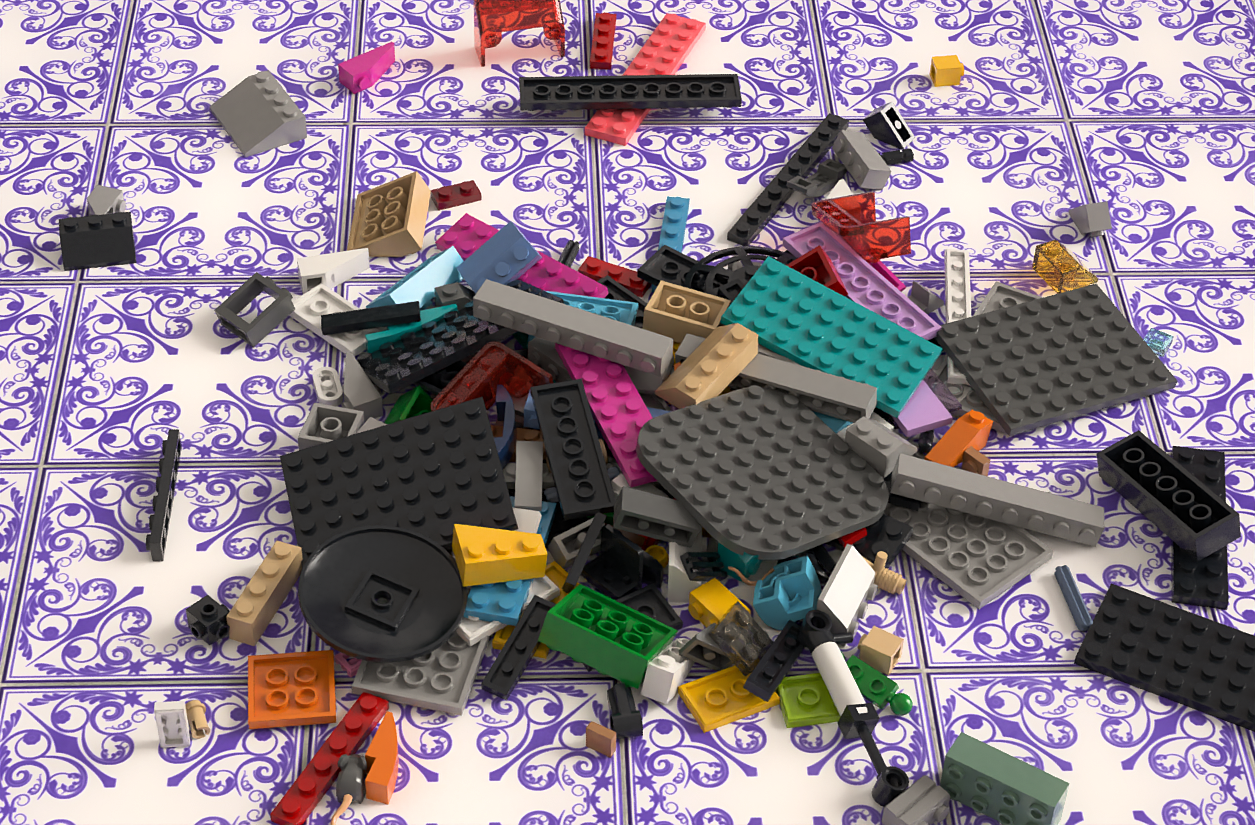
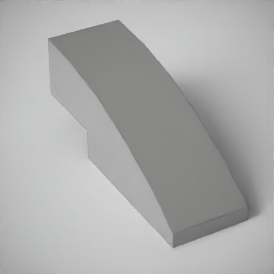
(529, 475)

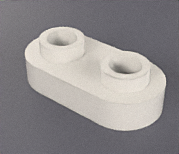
(327, 386)

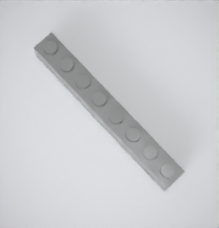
(573, 327)
(814, 388)
(997, 500)

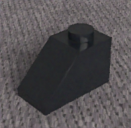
(889, 126)

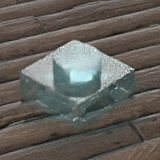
(1158, 341)

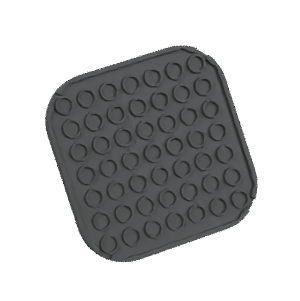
(762, 472)

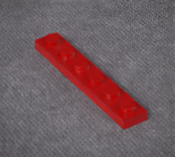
(323, 768)

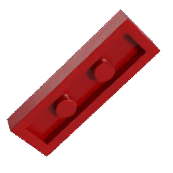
(598, 269)

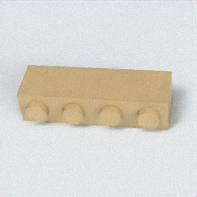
(265, 593)

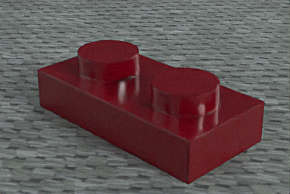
(456, 195)

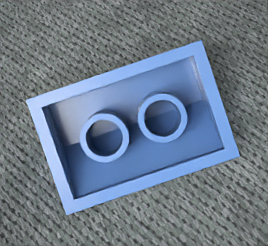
(499, 259)

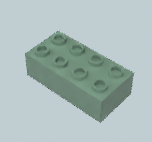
(1001, 784)

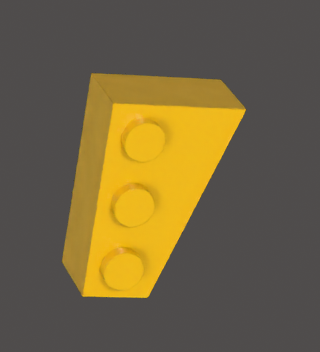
(497, 555)

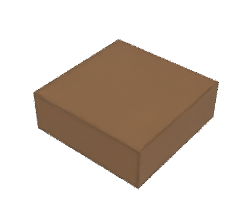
(601, 739)

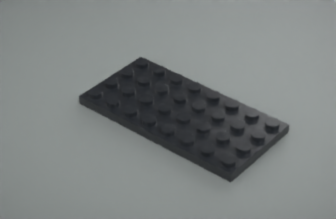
(436, 345)
(1173, 655)

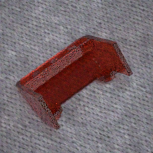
(500, 16)
(855, 223)
(488, 368)

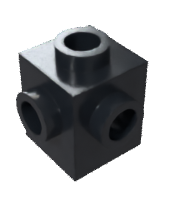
(208, 620)

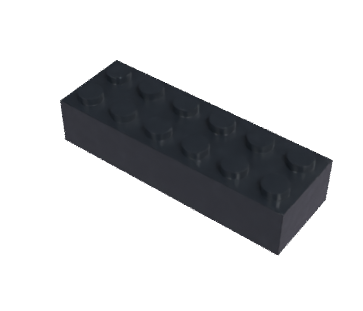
(1169, 495)

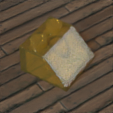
(1061, 267)

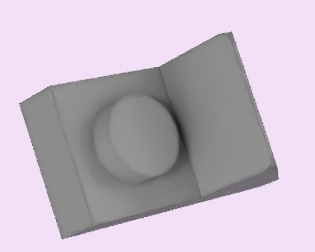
(924, 298)

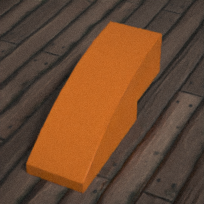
(382, 762)

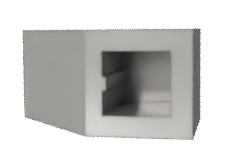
(105, 201)

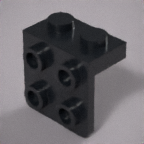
(618, 566)

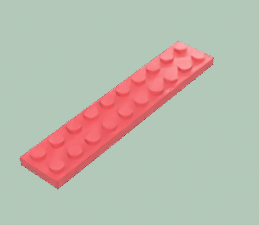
(659, 56)

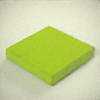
(806, 701)

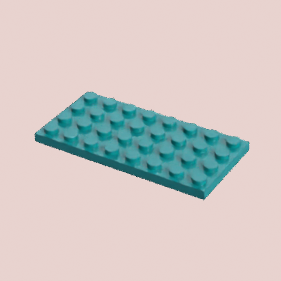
(832, 334)

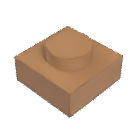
(975, 462)

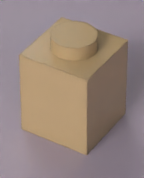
(880, 649)

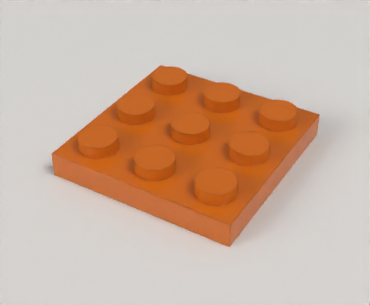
(291, 689)

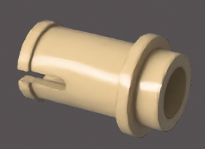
(196, 718)

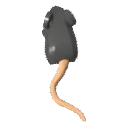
(350, 782)

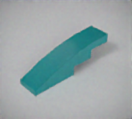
(394, 332)

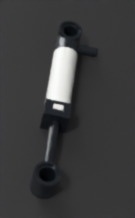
(857, 717)

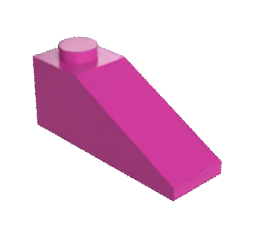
(366, 68)

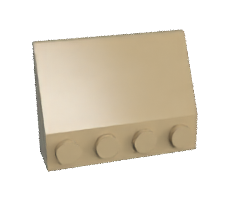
(391, 217)

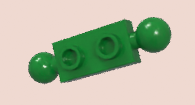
(878, 687)

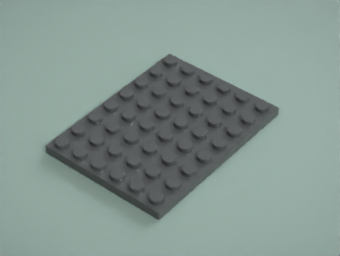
(1053, 359)

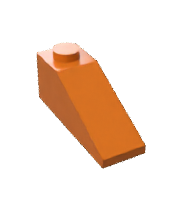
(968, 431)

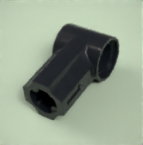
(624, 717)

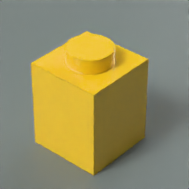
(946, 70)

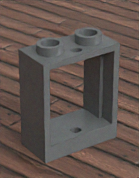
(263, 323)

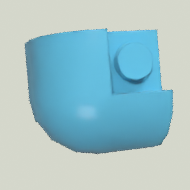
(787, 593)

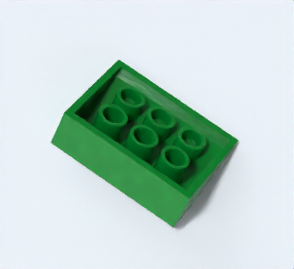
(605, 635)

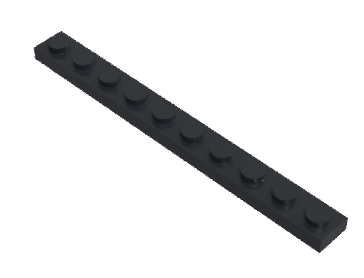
(777, 192)

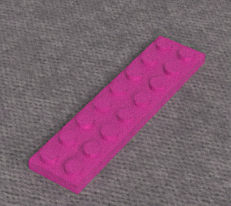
(547, 274)
(614, 407)

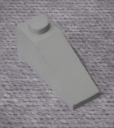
(359, 390)

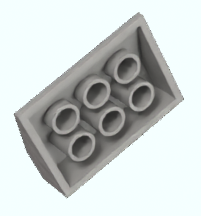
(259, 115)

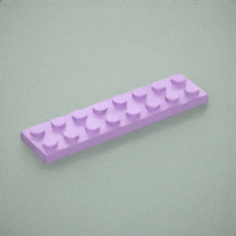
(862, 281)

